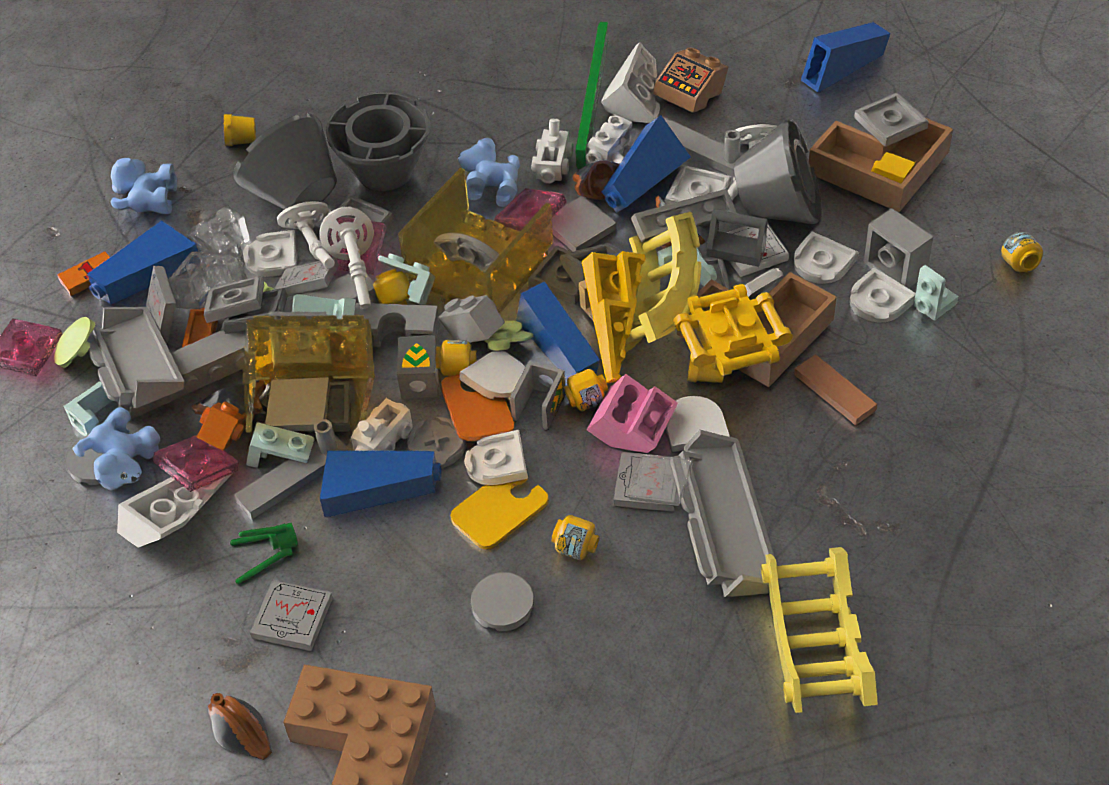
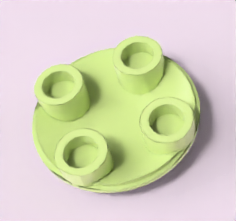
(74, 342)

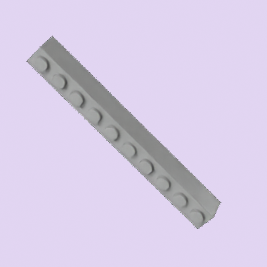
(224, 353)

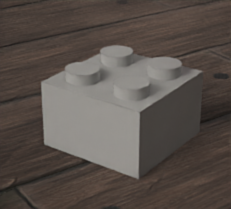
(897, 247)

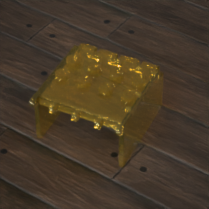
(448, 213)
(308, 349)

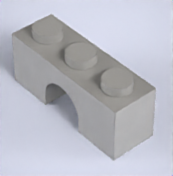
(410, 319)

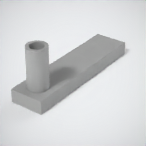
(707, 150)
(653, 221)
(290, 475)

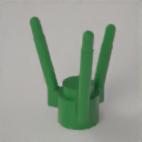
(280, 536)

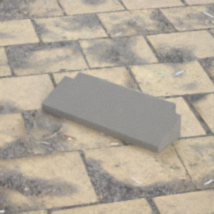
(133, 357)
(725, 516)

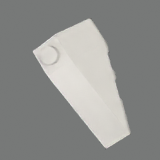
(632, 88)
(161, 510)

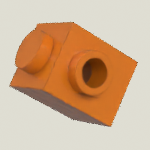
(221, 425)

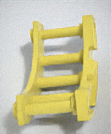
(658, 308)
(848, 635)

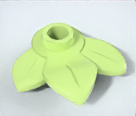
(509, 332)

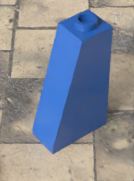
(842, 53)
(647, 162)
(132, 266)
(555, 331)
(375, 478)

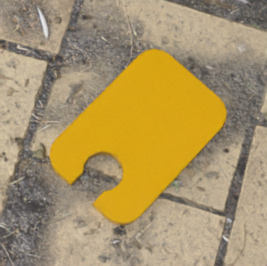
(495, 513)

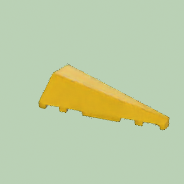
(612, 294)

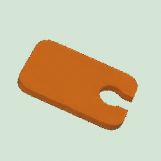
(473, 413)

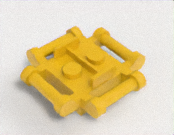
(732, 330)

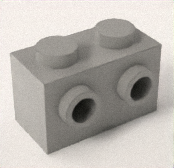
(471, 318)

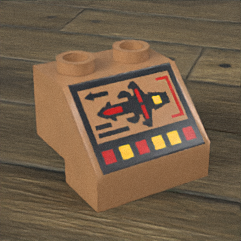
(691, 79)

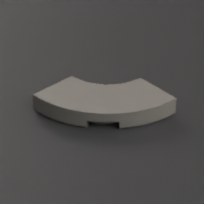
(467, 249)

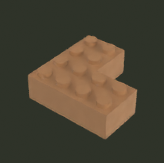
(847, 157)
(801, 308)
(369, 718)

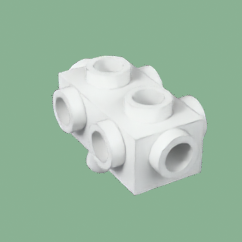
(610, 140)
(552, 153)
(383, 427)

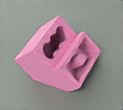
(632, 416)

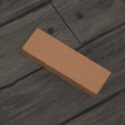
(835, 389)

